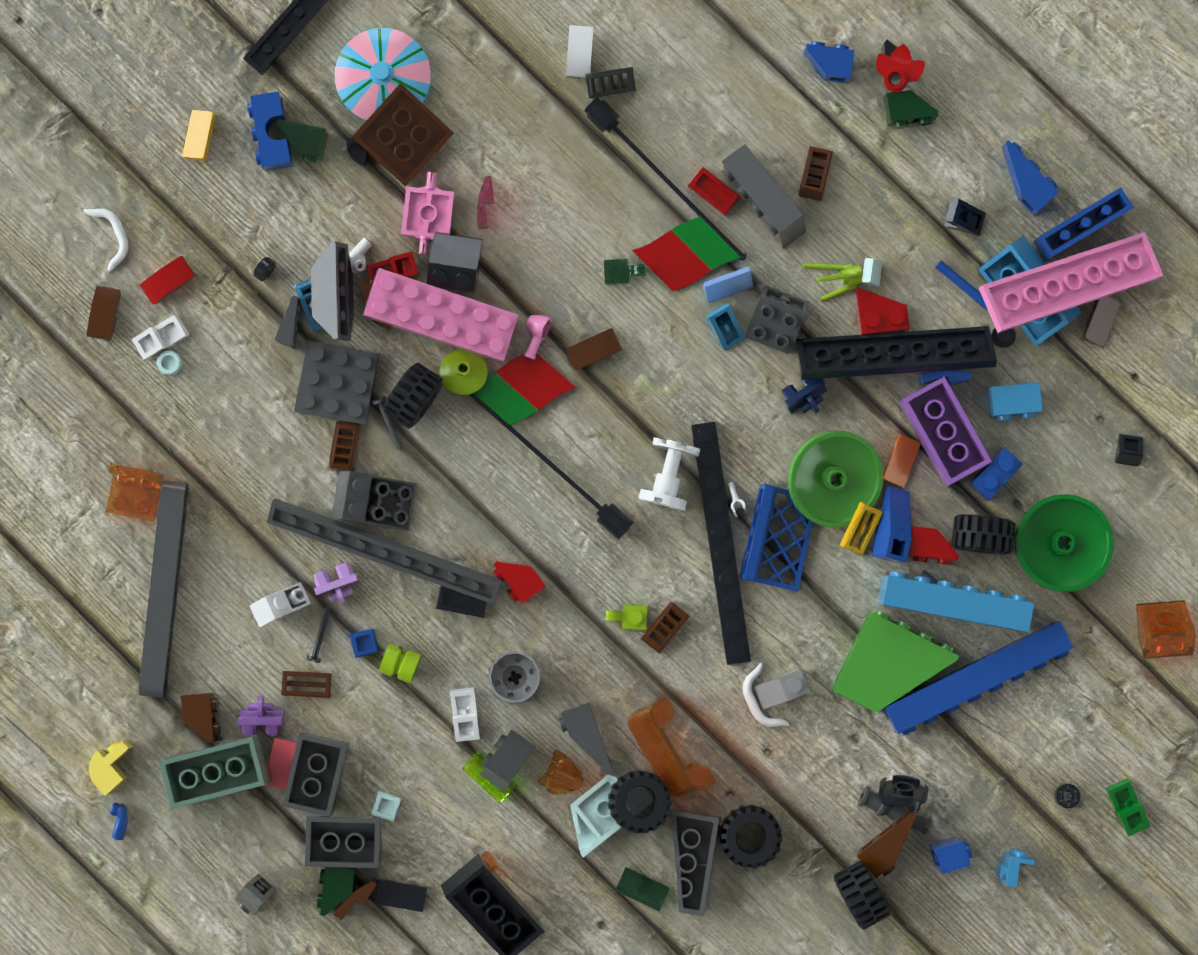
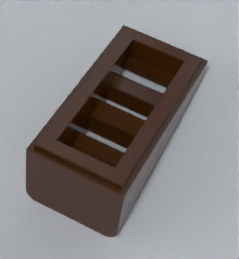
(812, 188)
(335, 445)
(679, 612)

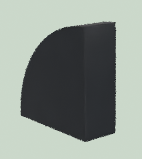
(357, 152)

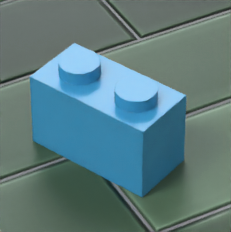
(1014, 400)

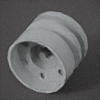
(521, 665)

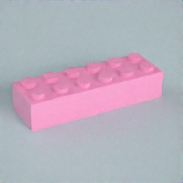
(440, 315)

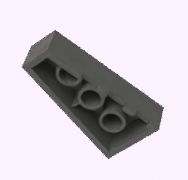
(764, 195)
(695, 850)

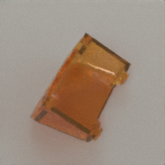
(647, 729)

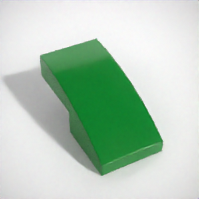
(1127, 807)

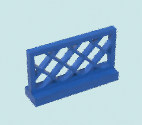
(757, 540)

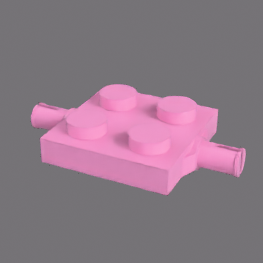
(427, 212)

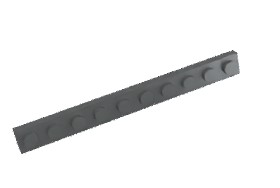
(384, 551)

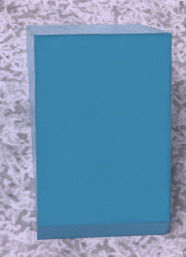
(725, 326)

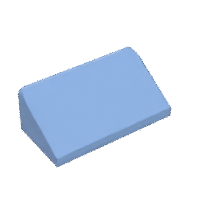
(728, 284)

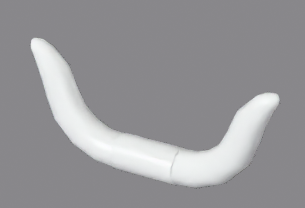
(119, 231)
(752, 703)

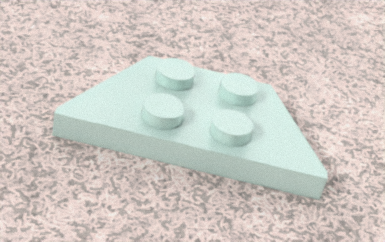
(593, 818)

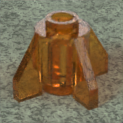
(561, 775)

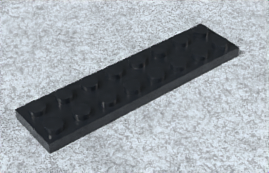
(895, 353)

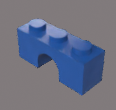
(266, 110)

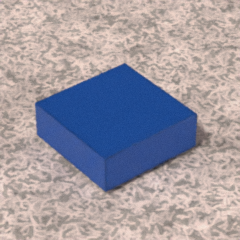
(364, 643)

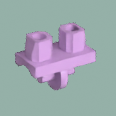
(324, 584)

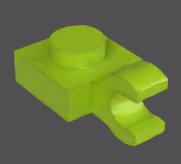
(632, 616)

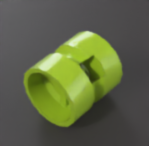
(400, 663)

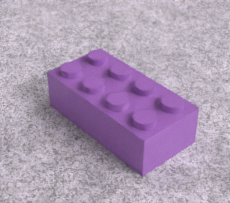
(945, 431)

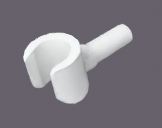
(737, 503)

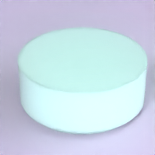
(169, 363)

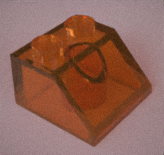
(1165, 629)

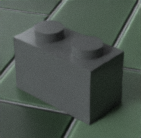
(507, 760)

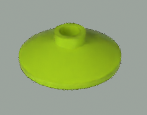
(463, 382)

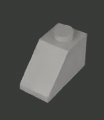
(782, 689)

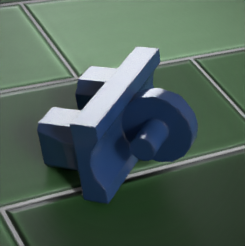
(805, 399)

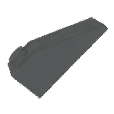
(585, 732)
(254, 894)

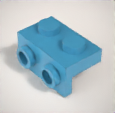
(1009, 866)

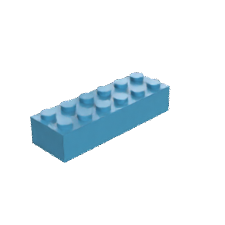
(955, 603)

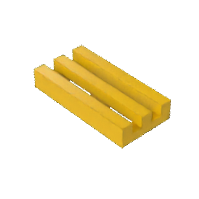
(858, 522)

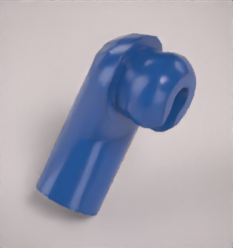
(121, 823)

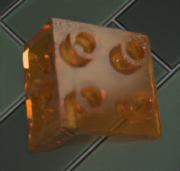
(134, 492)

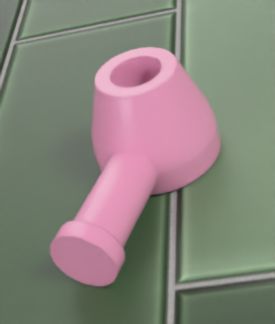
(539, 327)

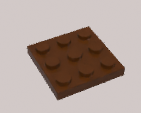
(402, 134)

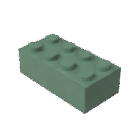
(215, 771)

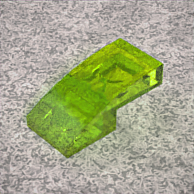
(474, 768)

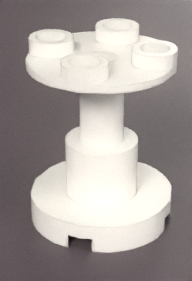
(667, 484)

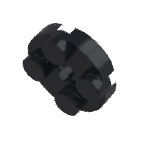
(903, 792)

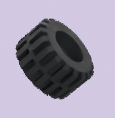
(413, 395)
(983, 534)
(660, 807)
(766, 851)
(861, 895)

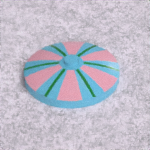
(375, 65)

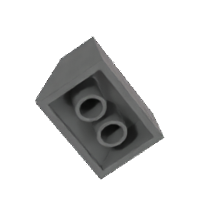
(343, 842)

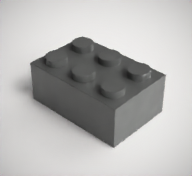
(315, 774)

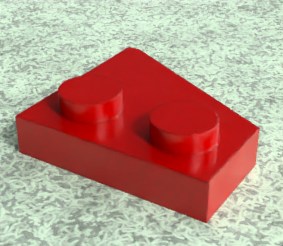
(880, 313)

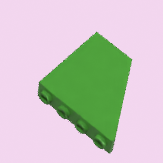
(888, 662)

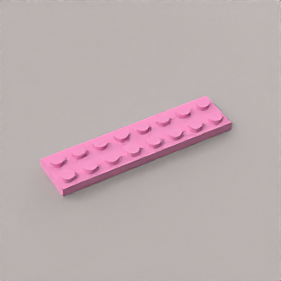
(1070, 282)

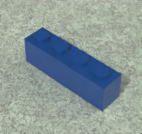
(1083, 224)

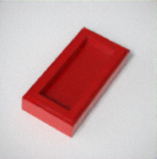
(713, 191)

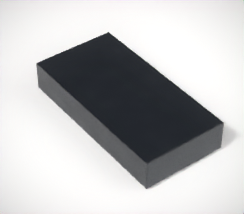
(460, 603)
(400, 895)

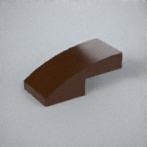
(103, 313)
(593, 349)
(360, 894)

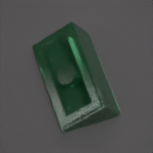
(642, 889)

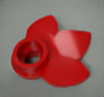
(899, 65)

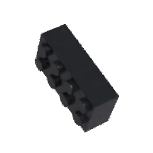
(492, 907)

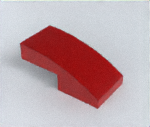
(400, 264)
(167, 279)

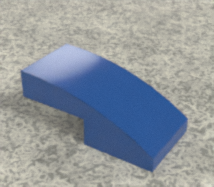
(952, 376)

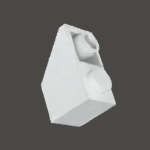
(279, 604)

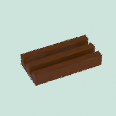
(327, 694)

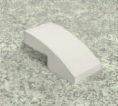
(579, 51)
(160, 337)
(464, 714)

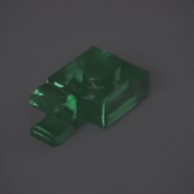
(618, 271)

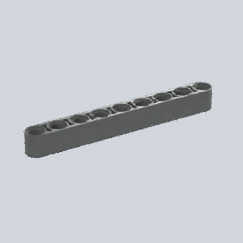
(163, 589)

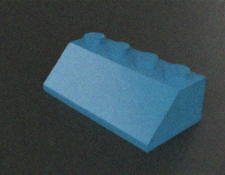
(1016, 259)

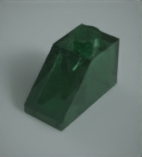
(306, 140)

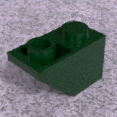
(907, 108)
(337, 886)

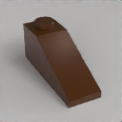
(883, 850)

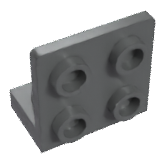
(777, 319)

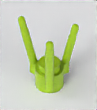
(849, 275)

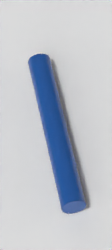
(961, 283)

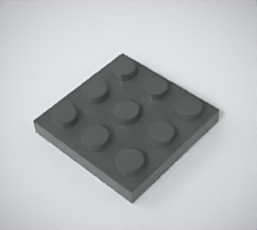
(336, 382)

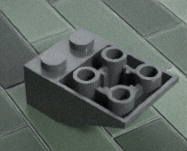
(373, 500)

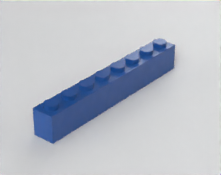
(977, 677)

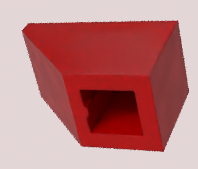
(930, 544)
(522, 580)

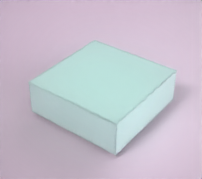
(872, 272)
(386, 806)

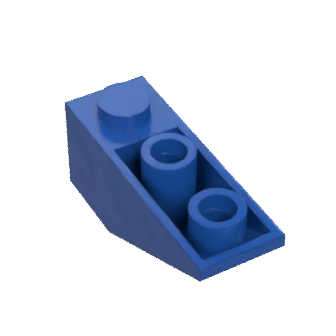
(1029, 184)
(894, 527)

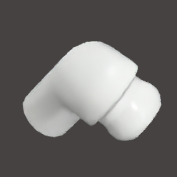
(357, 256)

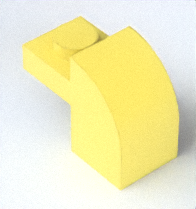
(104, 771)

